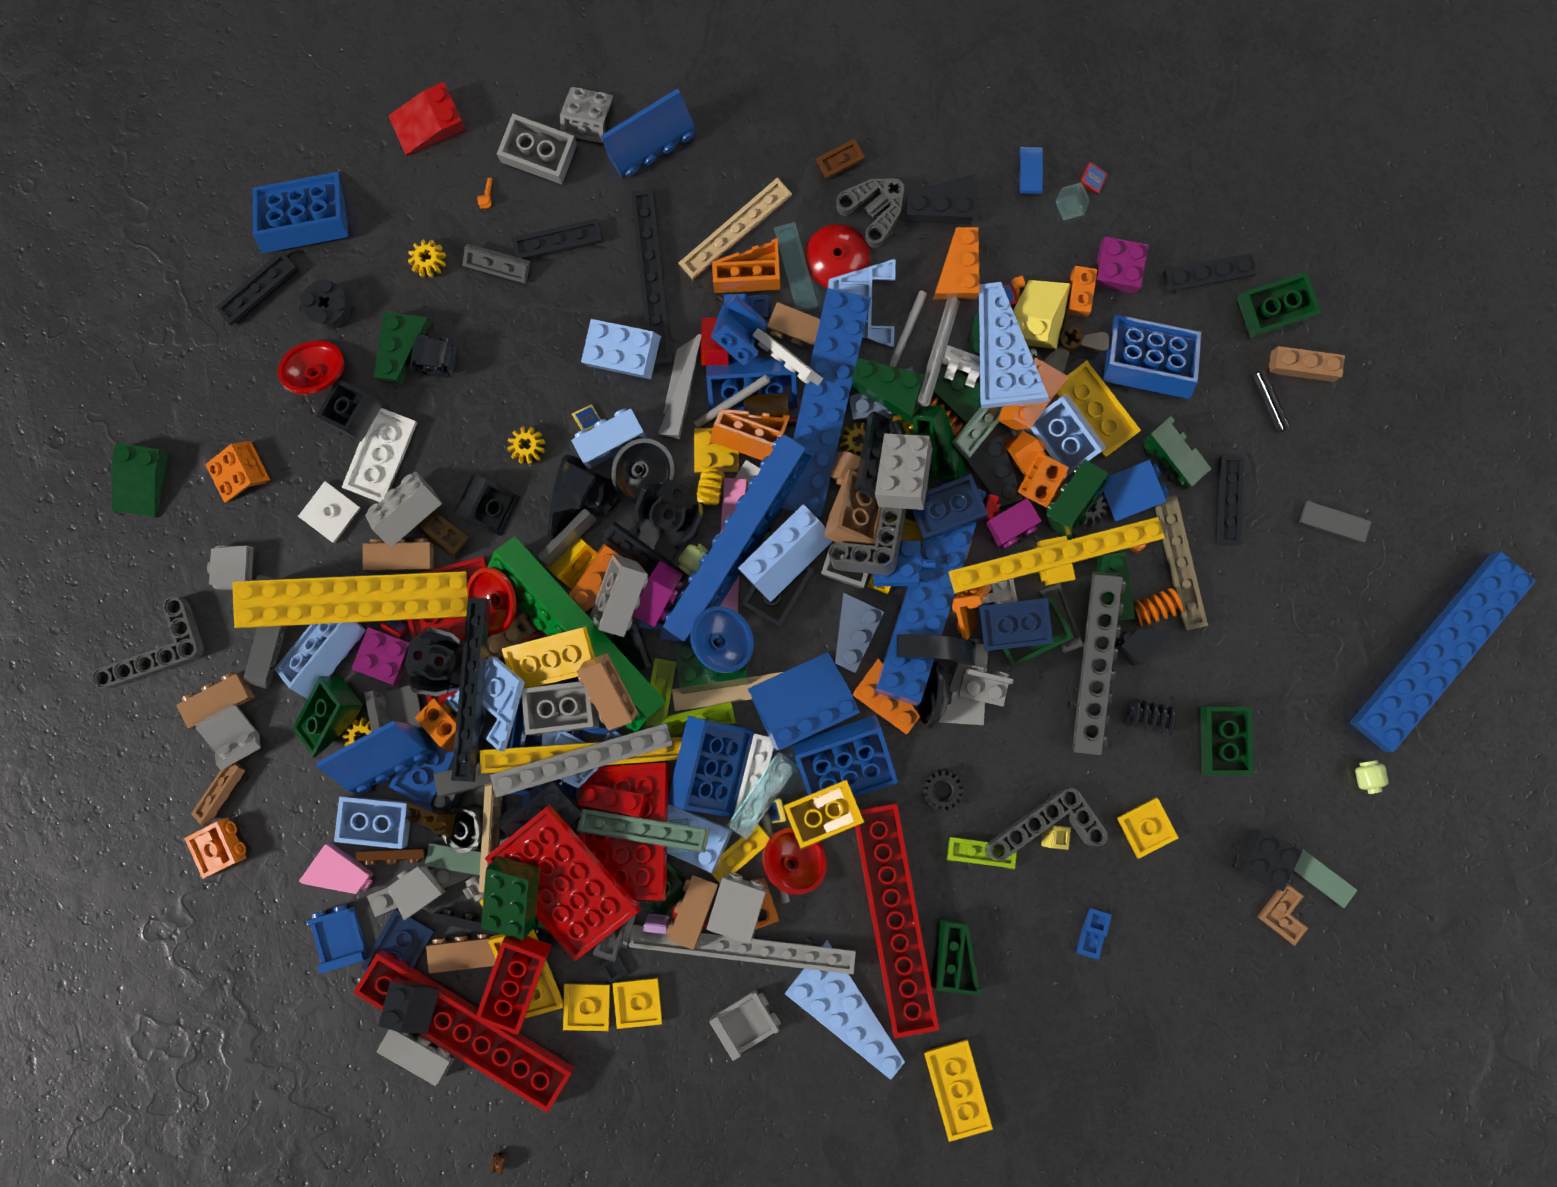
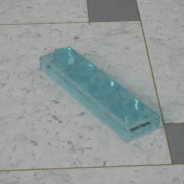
(795, 267)
(762, 795)

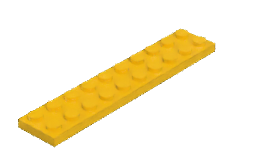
(349, 599)

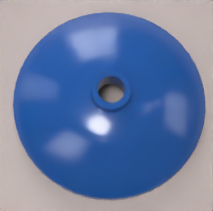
(730, 633)

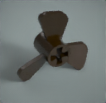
(1095, 341)

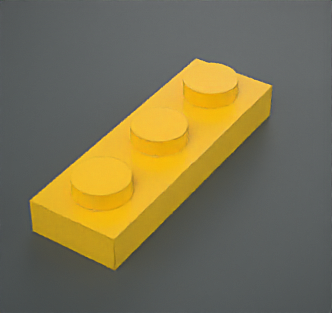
(741, 853)

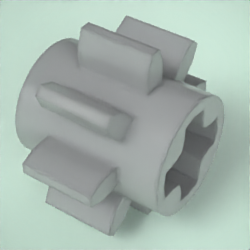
(473, 888)

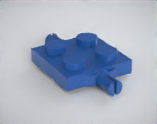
(908, 566)

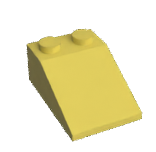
(1042, 312)

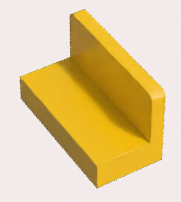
(572, 562)

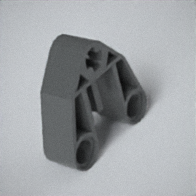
(864, 192)

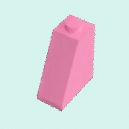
(337, 871)

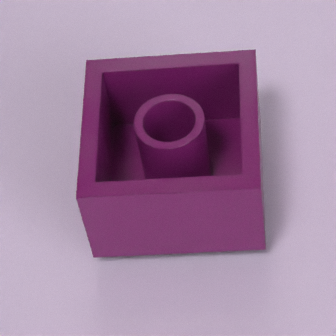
(1120, 264)
(1013, 522)
(659, 594)
(382, 656)

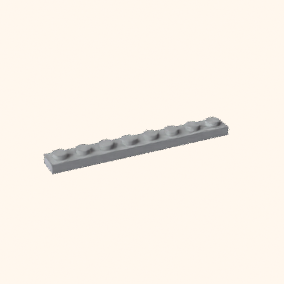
(580, 760)

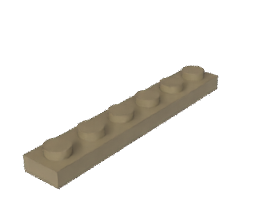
(1181, 564)

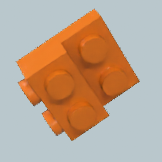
(216, 847)

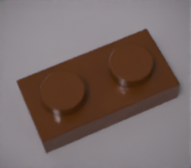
(840, 159)

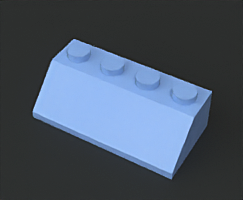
(786, 553)
(317, 654)

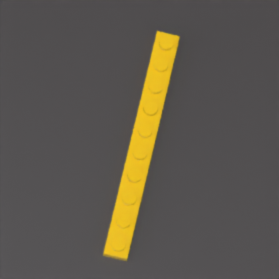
(1056, 555)
(496, 761)

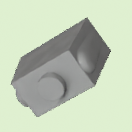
(229, 565)
(415, 890)

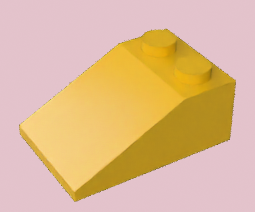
(823, 814)

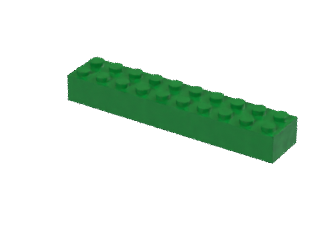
(557, 612)

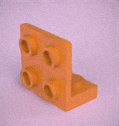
(236, 469)
(964, 605)

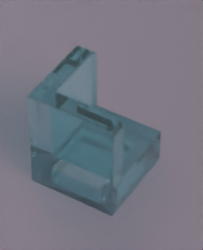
(1072, 201)

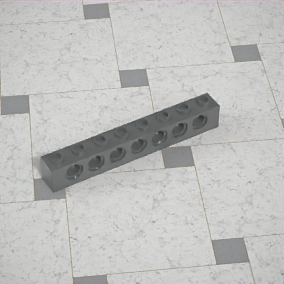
(1095, 742)

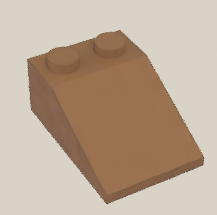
(853, 515)

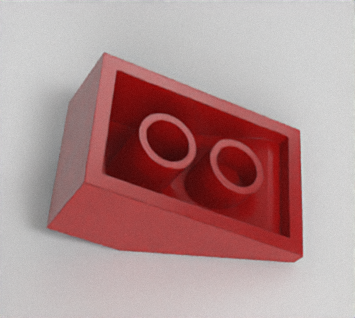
(426, 119)

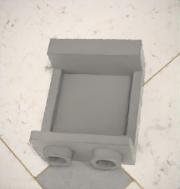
(737, 907)
(744, 1023)

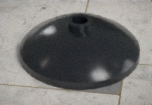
(654, 463)
(935, 697)

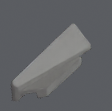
(680, 388)

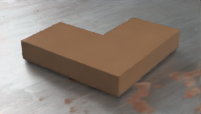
(1278, 914)

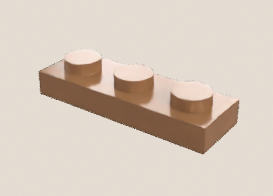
(217, 793)

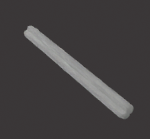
(938, 351)

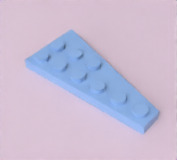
(1006, 363)
(844, 1011)

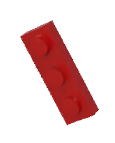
(612, 800)

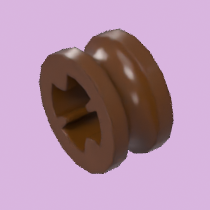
(497, 1163)

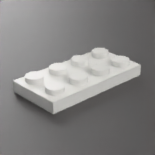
(379, 455)

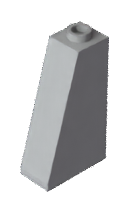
(963, 709)

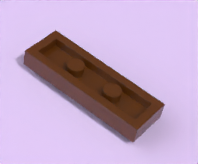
(391, 856)

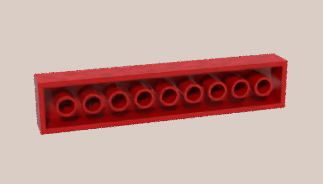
(895, 921)
(491, 1050)

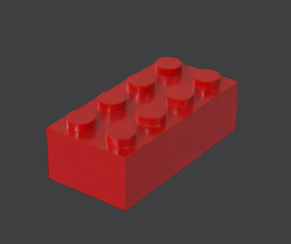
(513, 983)

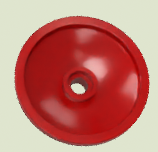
(820, 257)
(310, 367)
(494, 585)
(807, 864)

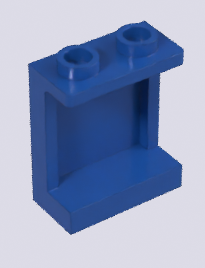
(736, 329)
(1135, 490)
(338, 938)

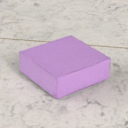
(656, 923)

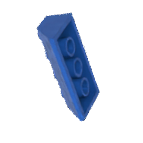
(729, 379)

